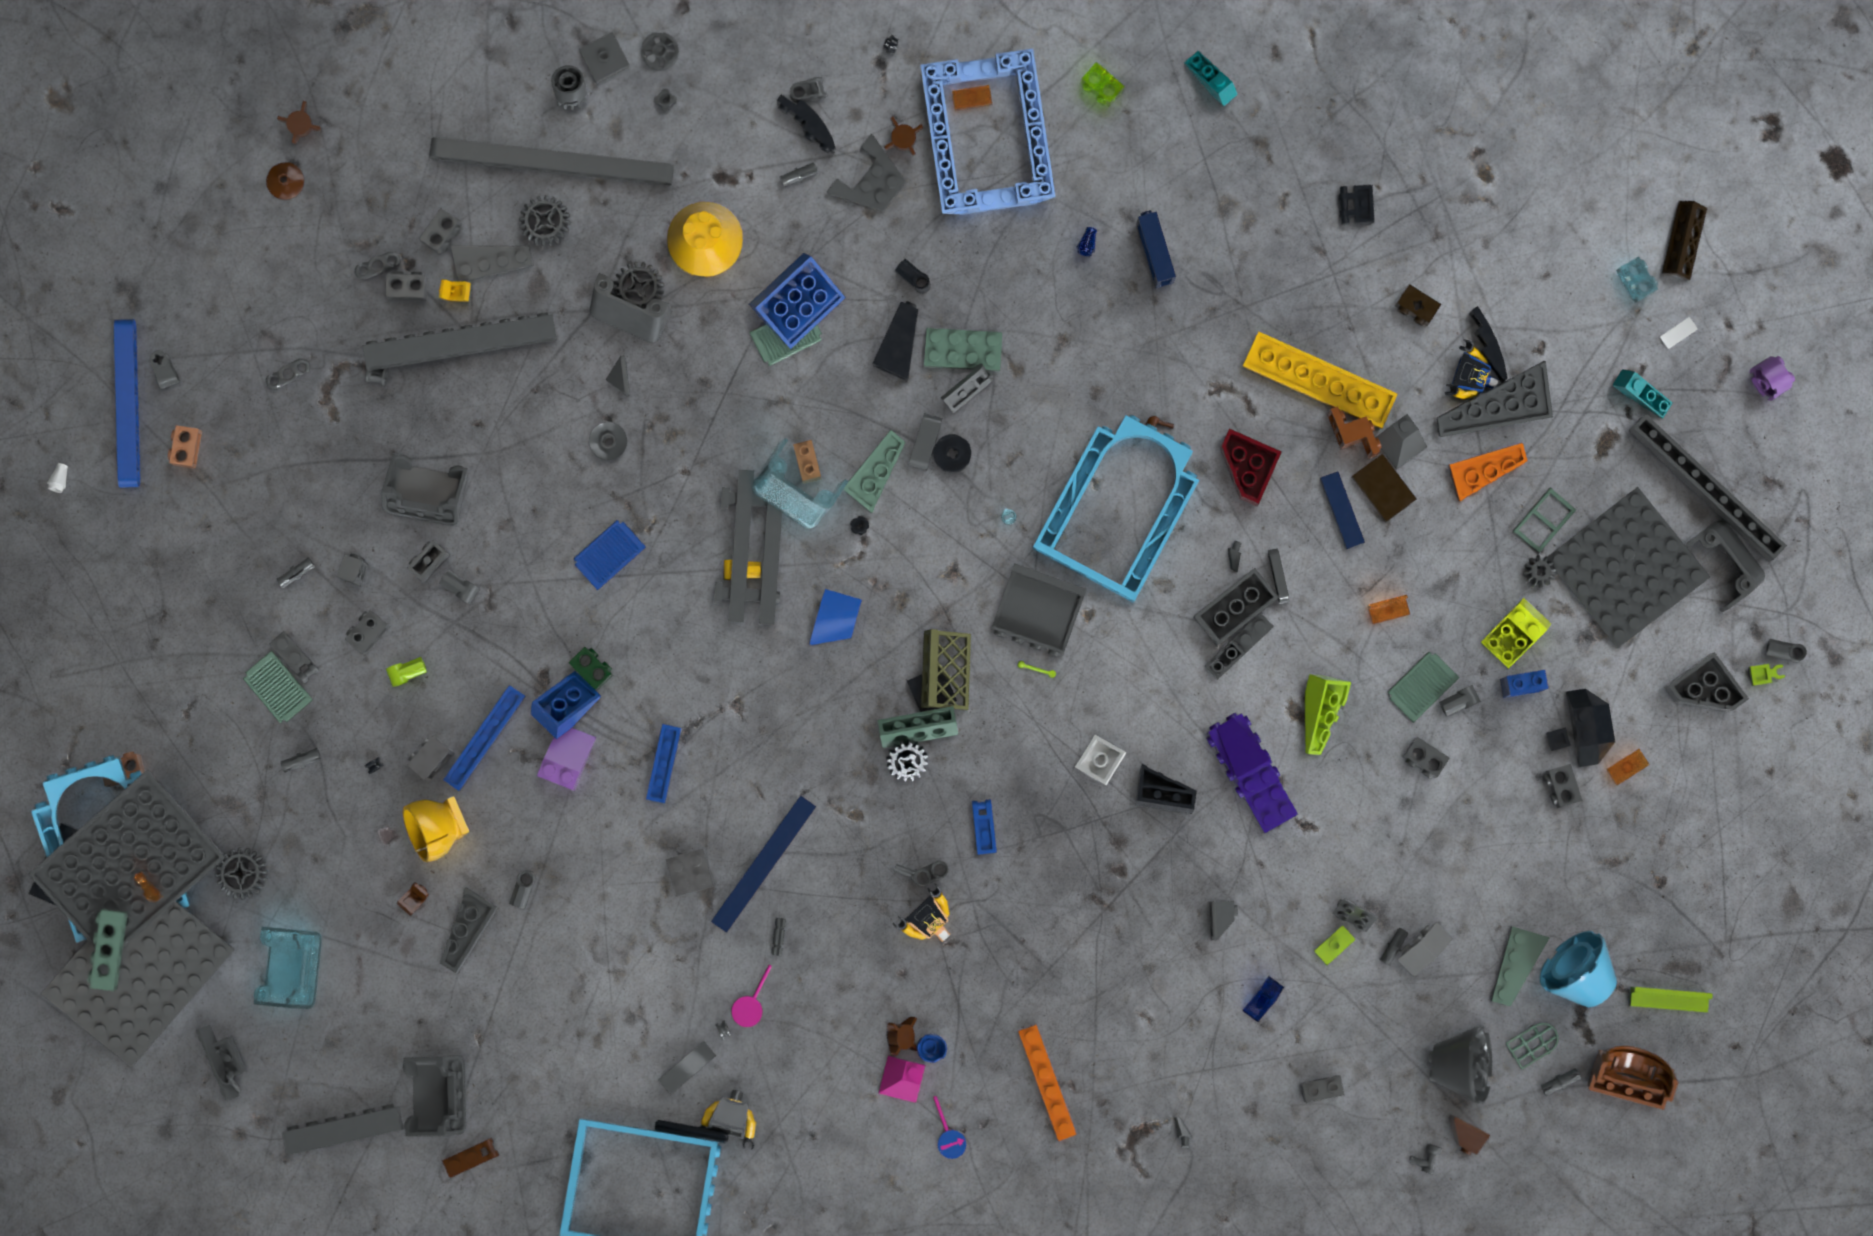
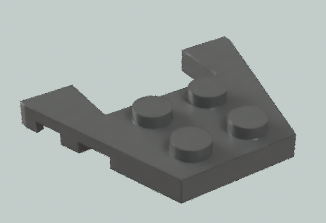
(878, 184)

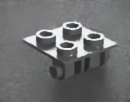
(1354, 914)

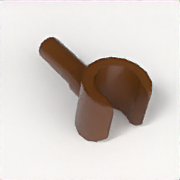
(1153, 420)

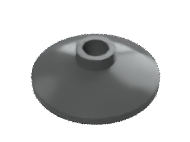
(608, 431)

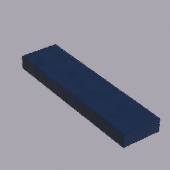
(1342, 510)

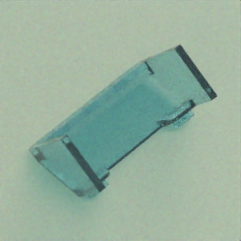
(789, 498)

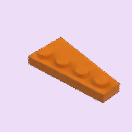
(1479, 471)

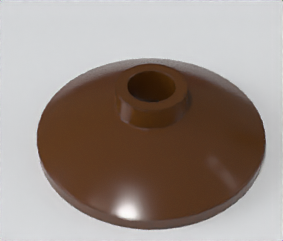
(291, 187)

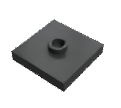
(604, 57)

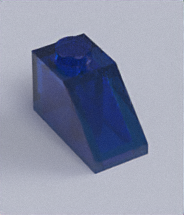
(1263, 999)

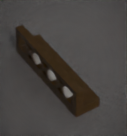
(1682, 237)

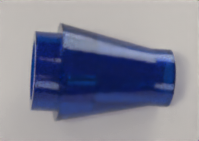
(1087, 243)

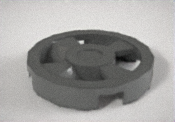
(659, 50)

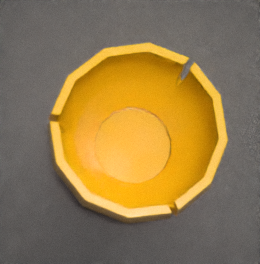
(434, 827)

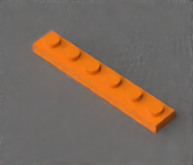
(1047, 1082)

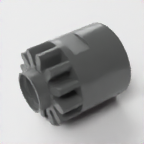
(569, 86)

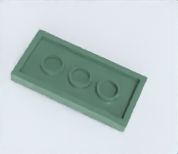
(962, 349)

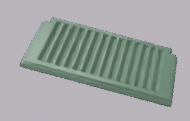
(774, 349)
(1422, 686)
(277, 687)

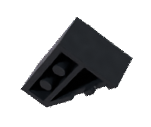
(1163, 793)

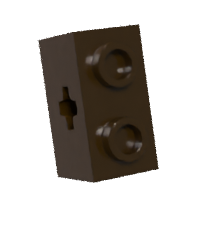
(1427, 308)

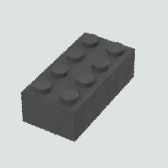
(1235, 607)

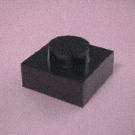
(1558, 739)

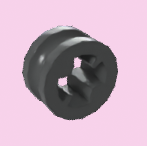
(723, 1029)

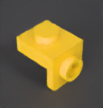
(454, 290)

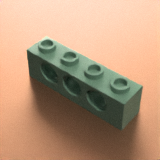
(918, 727)
(113, 960)

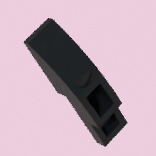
(814, 126)

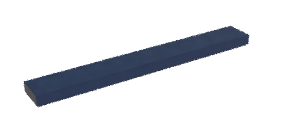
(763, 864)

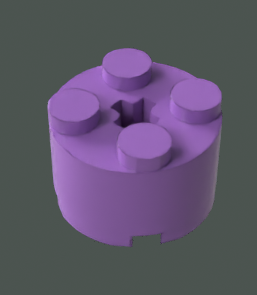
(1772, 377)

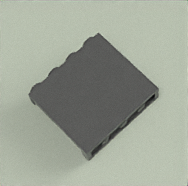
(1038, 610)

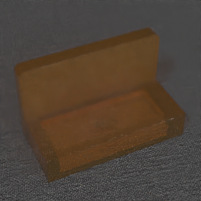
(1389, 609)

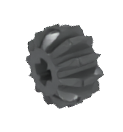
(1533, 569)

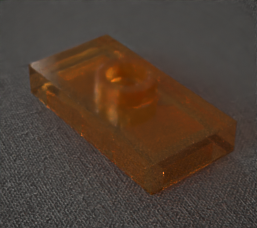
(972, 97)
(1628, 767)

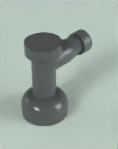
(1429, 1163)

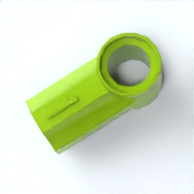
(401, 673)

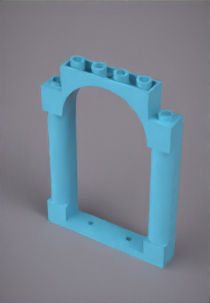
(1095, 451)
(46, 814)

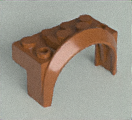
(1637, 1063)

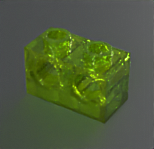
(1106, 81)

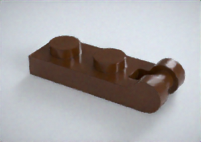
(469, 1158)

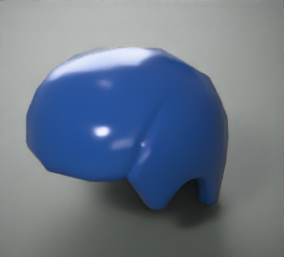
(931, 1047)

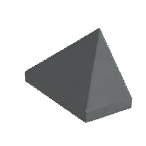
(619, 376)

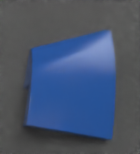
(835, 618)

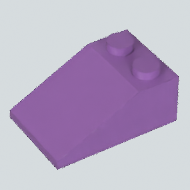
(567, 758)

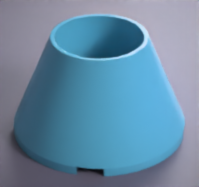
(1580, 970)

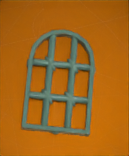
(1525, 1043)

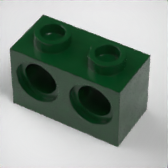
(587, 672)

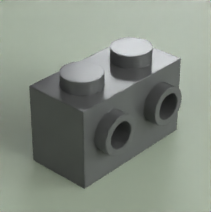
(428, 560)
(366, 632)

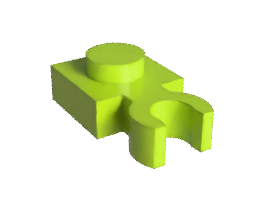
(1763, 674)

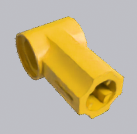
(753, 570)

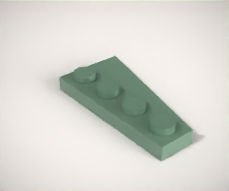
(873, 474)
(1518, 960)

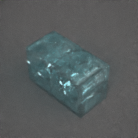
(1632, 281)

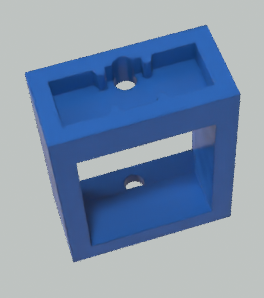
(1524, 683)

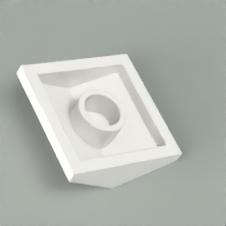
(1100, 760)

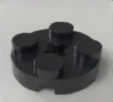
(961, 459)

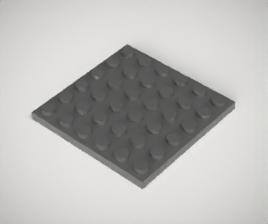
(1628, 567)

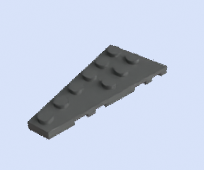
(1509, 403)

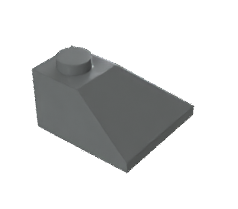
(1401, 441)
(1221, 917)

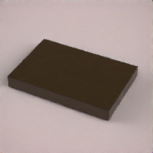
(1384, 488)

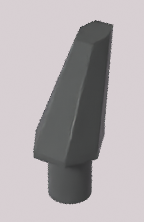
(1234, 556)
(1183, 1132)

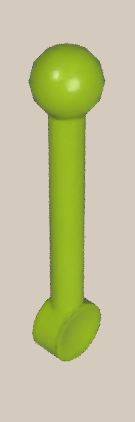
(1052, 673)

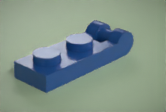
(984, 827)

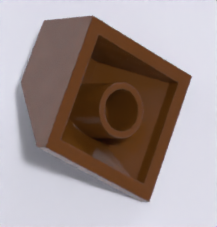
(1468, 1136)

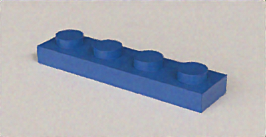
(663, 763)

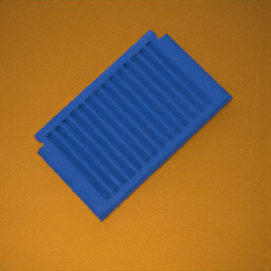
(608, 554)

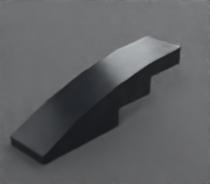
(1492, 350)

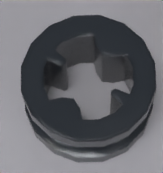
(374, 765)

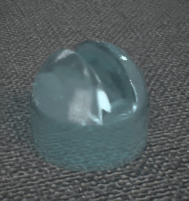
(1011, 520)

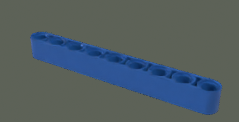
(127, 403)

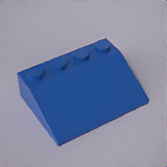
(797, 299)

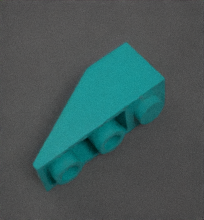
(1211, 78)
(1642, 392)

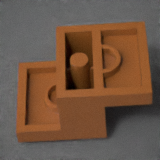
(1354, 432)

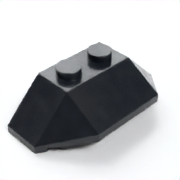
(1590, 726)

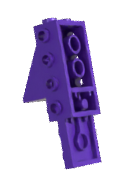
(1251, 771)

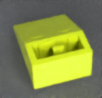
(1516, 633)

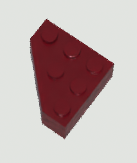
(1249, 465)

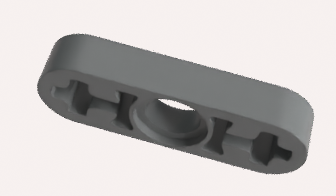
(1278, 575)

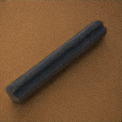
(691, 1131)

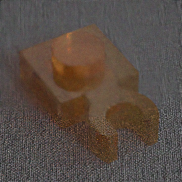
(151, 892)

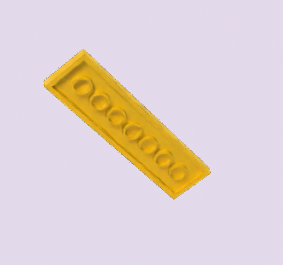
(1319, 379)

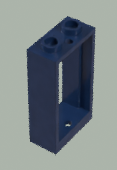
(1155, 249)

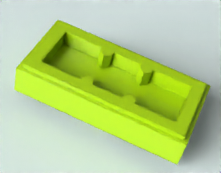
(1334, 945)

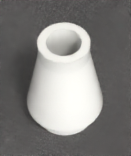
(57, 480)

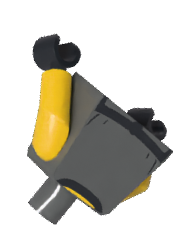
(732, 1117)

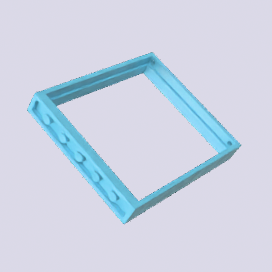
(577, 1160)

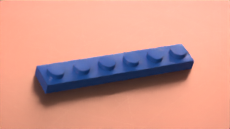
(484, 738)

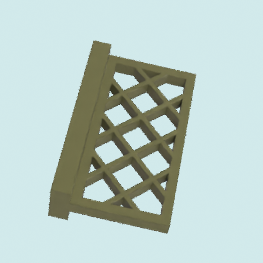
(930, 669)

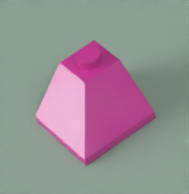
(901, 1079)

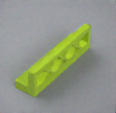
(1669, 999)

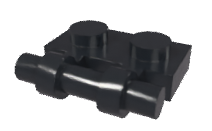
(1363, 204)

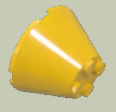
(705, 239)

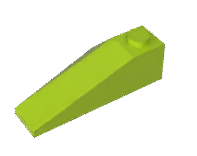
(1322, 702)

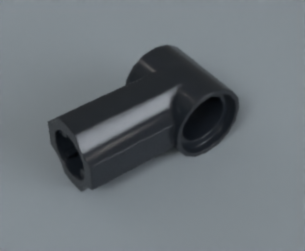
(912, 275)

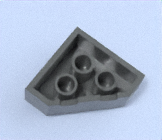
(1707, 686)

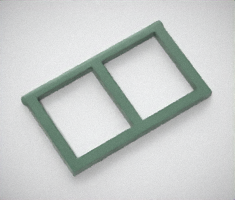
(1543, 519)

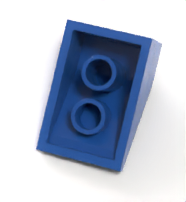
(564, 704)

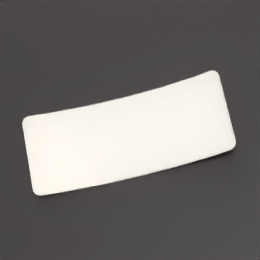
(1678, 333)

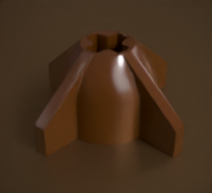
(299, 123)
(903, 137)
(901, 1036)

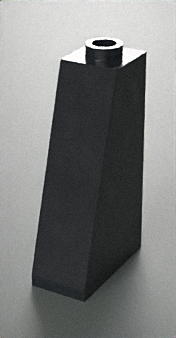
(897, 346)

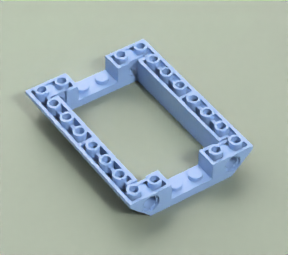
(1004, 64)

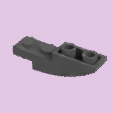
(1239, 646)

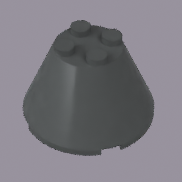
(1464, 1063)

